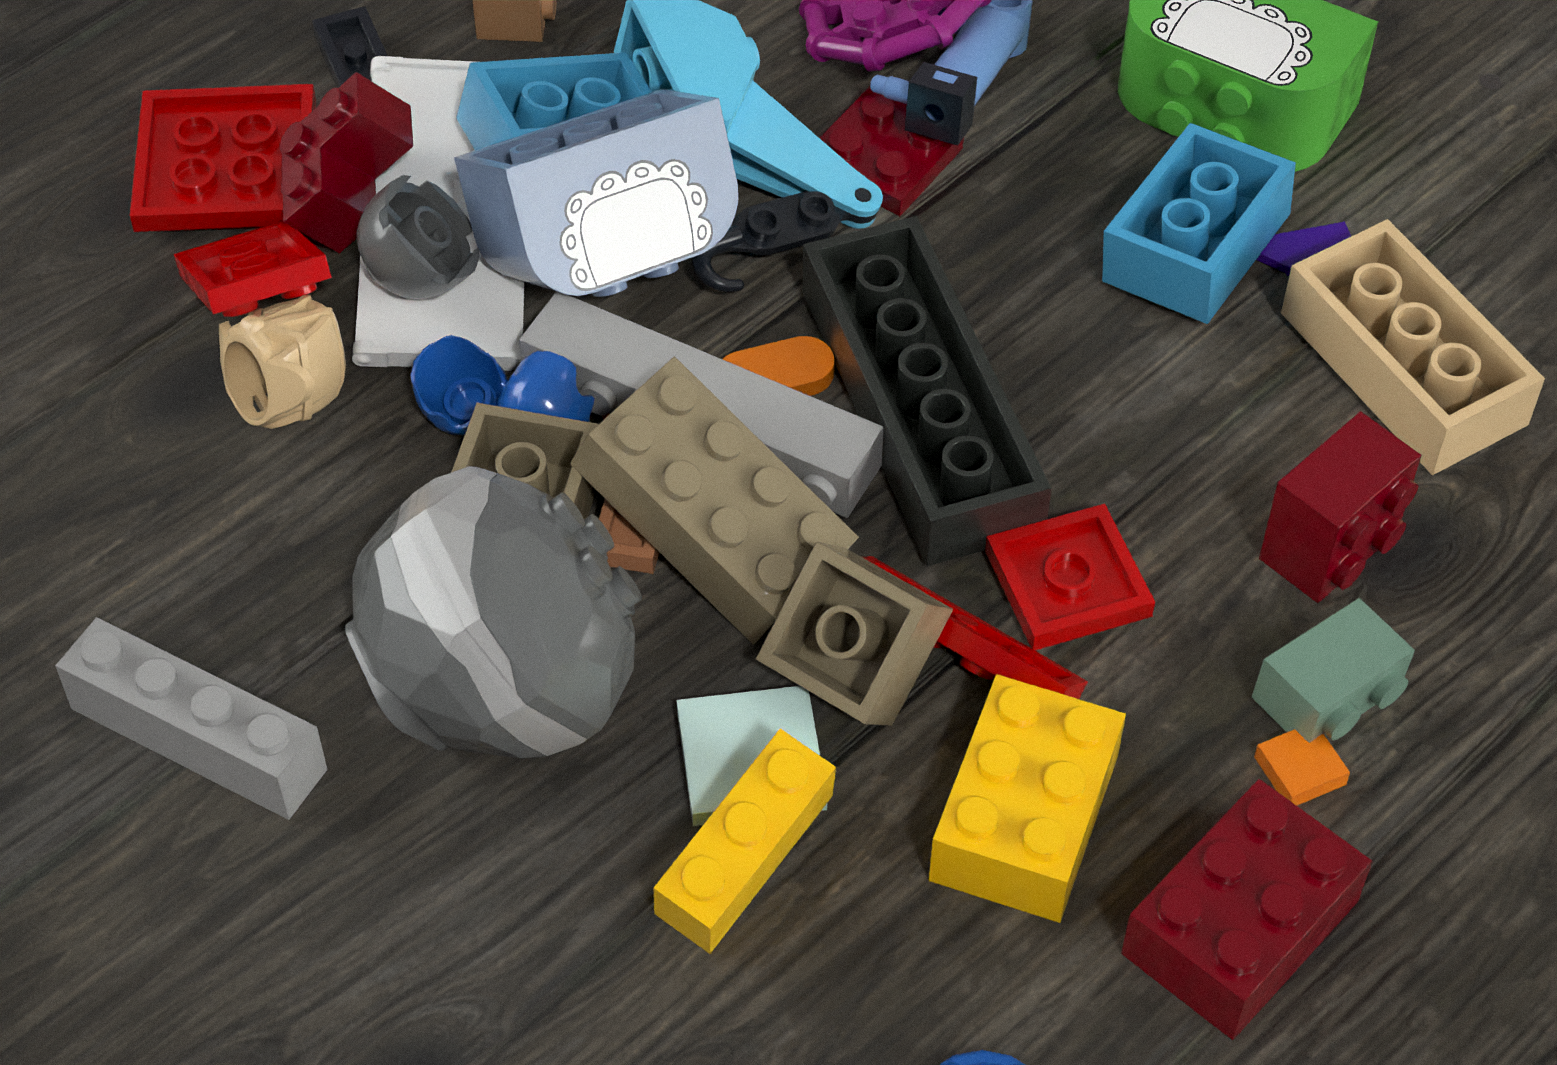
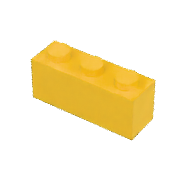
(744, 840)

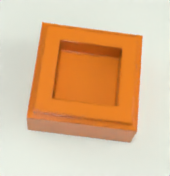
(1301, 768)

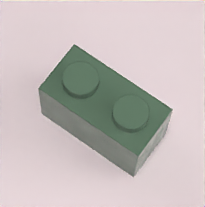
(1334, 673)

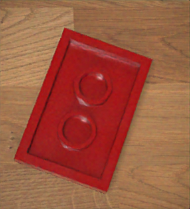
(252, 267)

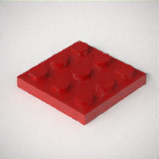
(213, 156)

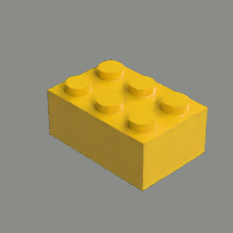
(1026, 798)

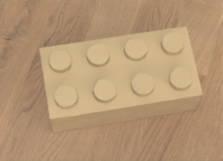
(1411, 346)

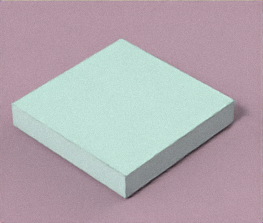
(729, 732)

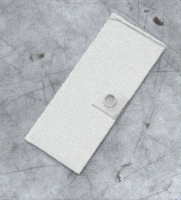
(485, 304)

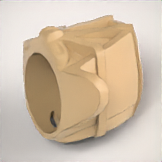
(285, 352)

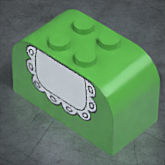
(1247, 70)

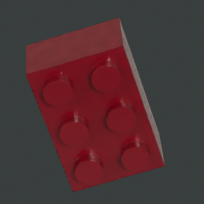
(1245, 908)

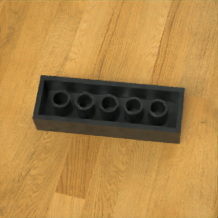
(924, 377)

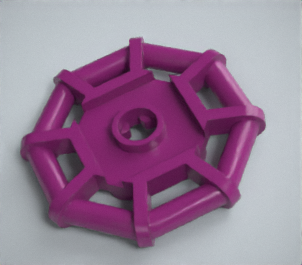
(889, 28)

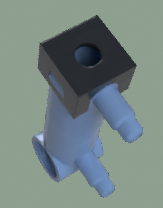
(944, 93)

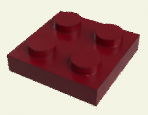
(877, 146)

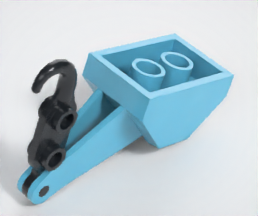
(706, 53)

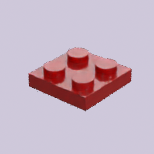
(1069, 577)

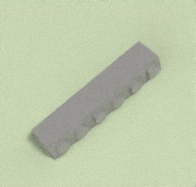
(613, 357)

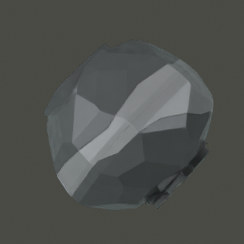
(493, 618)

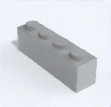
(192, 717)

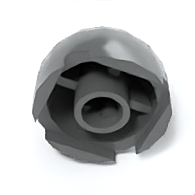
(415, 240)

